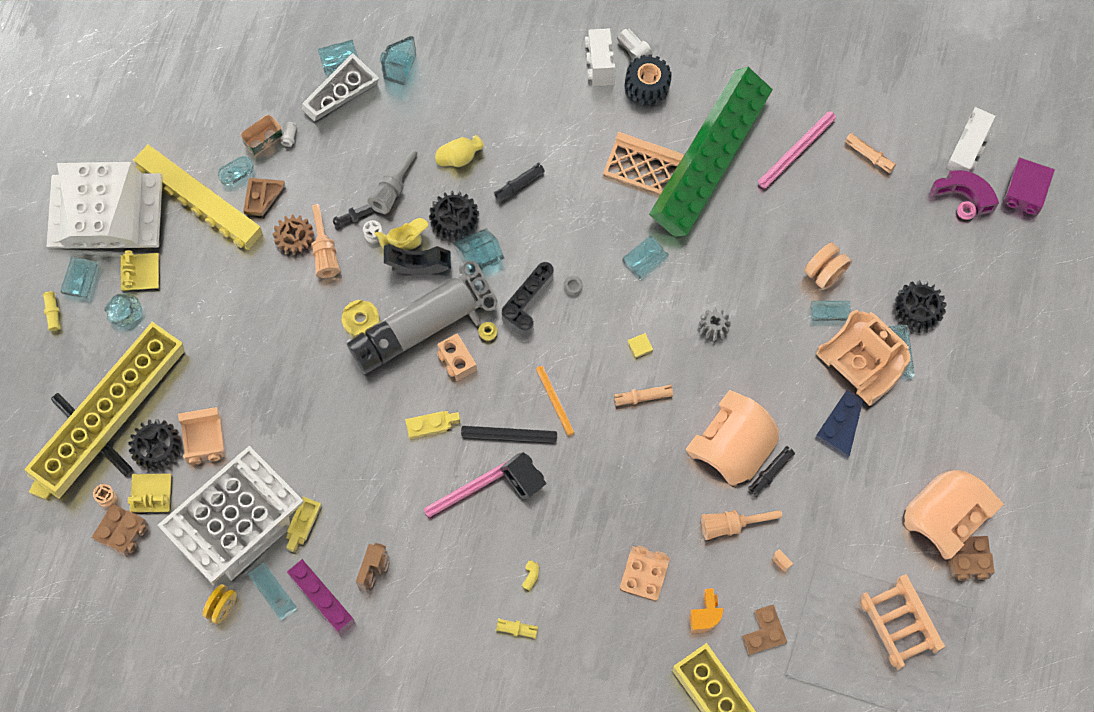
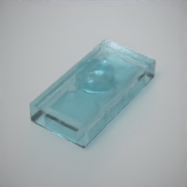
(830, 310)

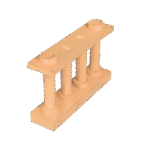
(912, 605)

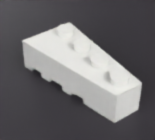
(340, 87)

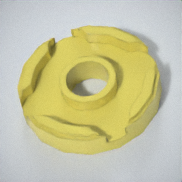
(354, 309)

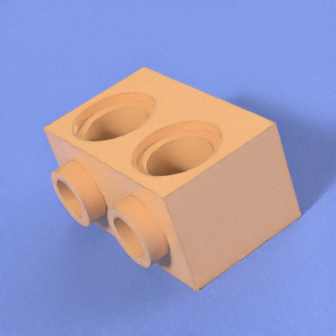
(461, 355)

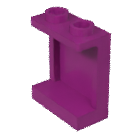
(1028, 186)

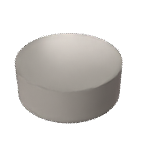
(573, 286)

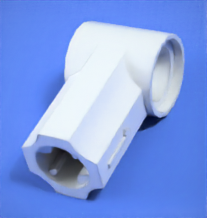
(633, 44)

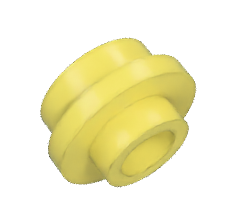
(488, 336)

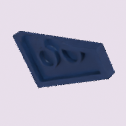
(842, 423)

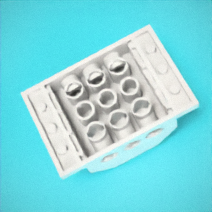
(104, 206)
(232, 517)

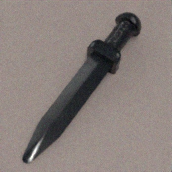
(353, 215)

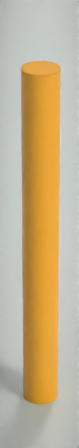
(555, 400)

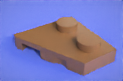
(261, 195)

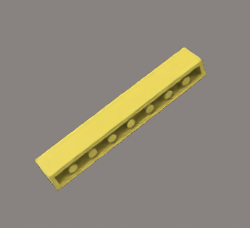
(199, 198)

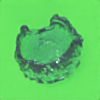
(123, 309)

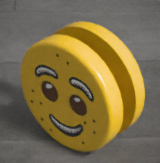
(219, 604)

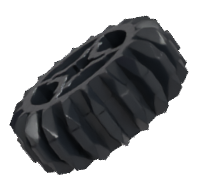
(465, 208)
(927, 317)
(151, 459)

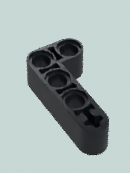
(530, 296)

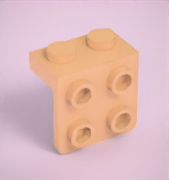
(645, 572)

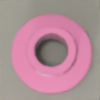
(968, 206)

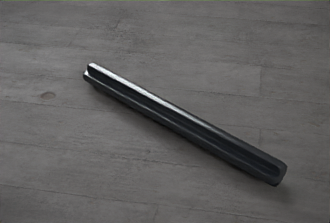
(107, 450)

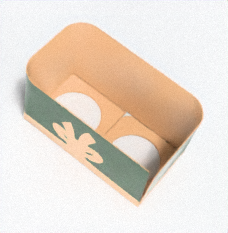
(260, 127)

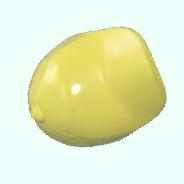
(458, 151)
(404, 237)

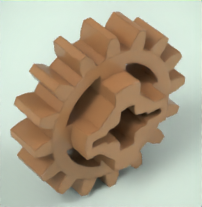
(300, 228)

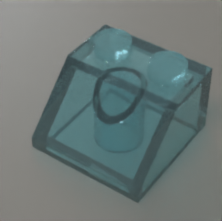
(398, 60)
(480, 248)

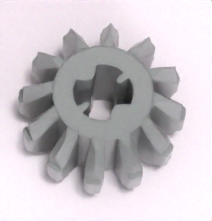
(715, 318)

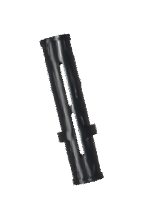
(512, 186)
(766, 477)

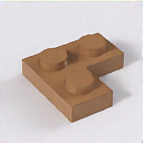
(770, 632)

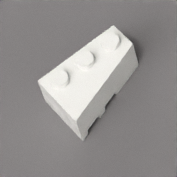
(600, 57)
(971, 141)

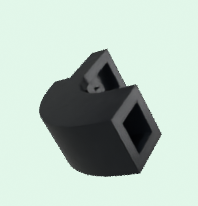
(417, 262)

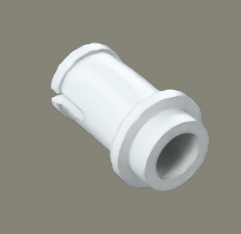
(289, 133)

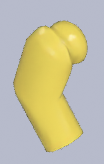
(532, 576)

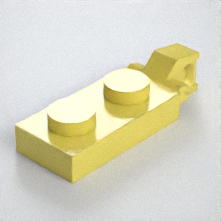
(431, 424)
(302, 523)

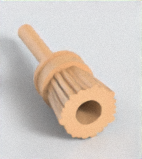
(323, 249)
(731, 522)

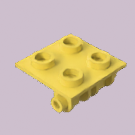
(139, 271)
(150, 493)

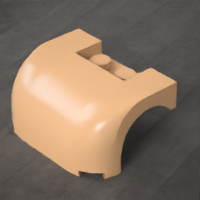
(867, 355)
(736, 438)
(951, 510)

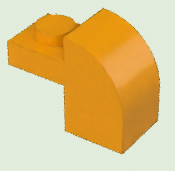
(706, 619)

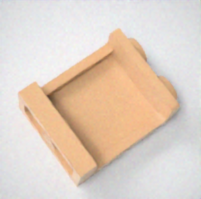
(202, 435)

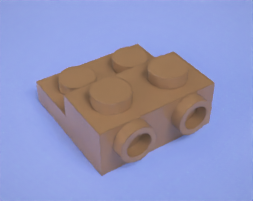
(120, 530)
(973, 560)
(375, 563)

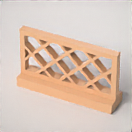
(646, 149)

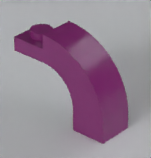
(972, 186)

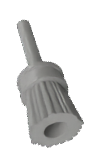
(390, 187)

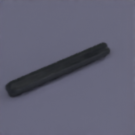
(509, 434)

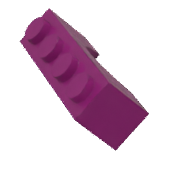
(321, 597)

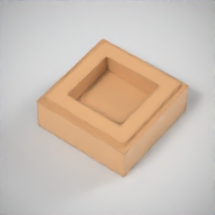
(782, 560)

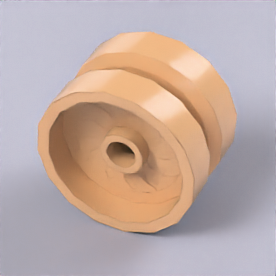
(827, 266)

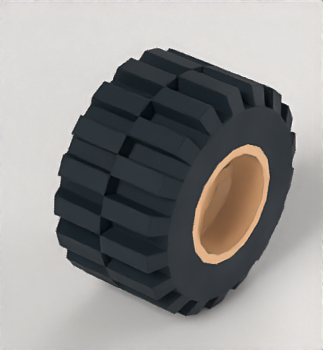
(648, 79)

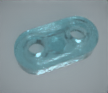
(235, 170)

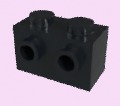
(523, 475)

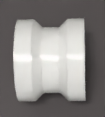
(371, 227)

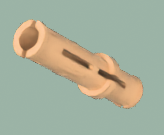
(876, 157)
(643, 395)

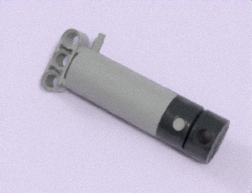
(422, 318)

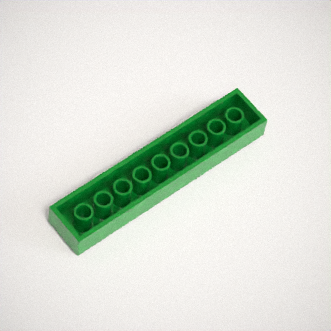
(711, 152)

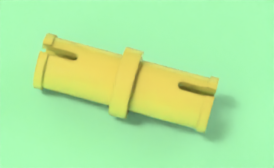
(51, 311)
(516, 628)

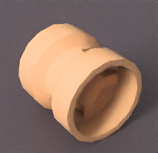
(108, 496)

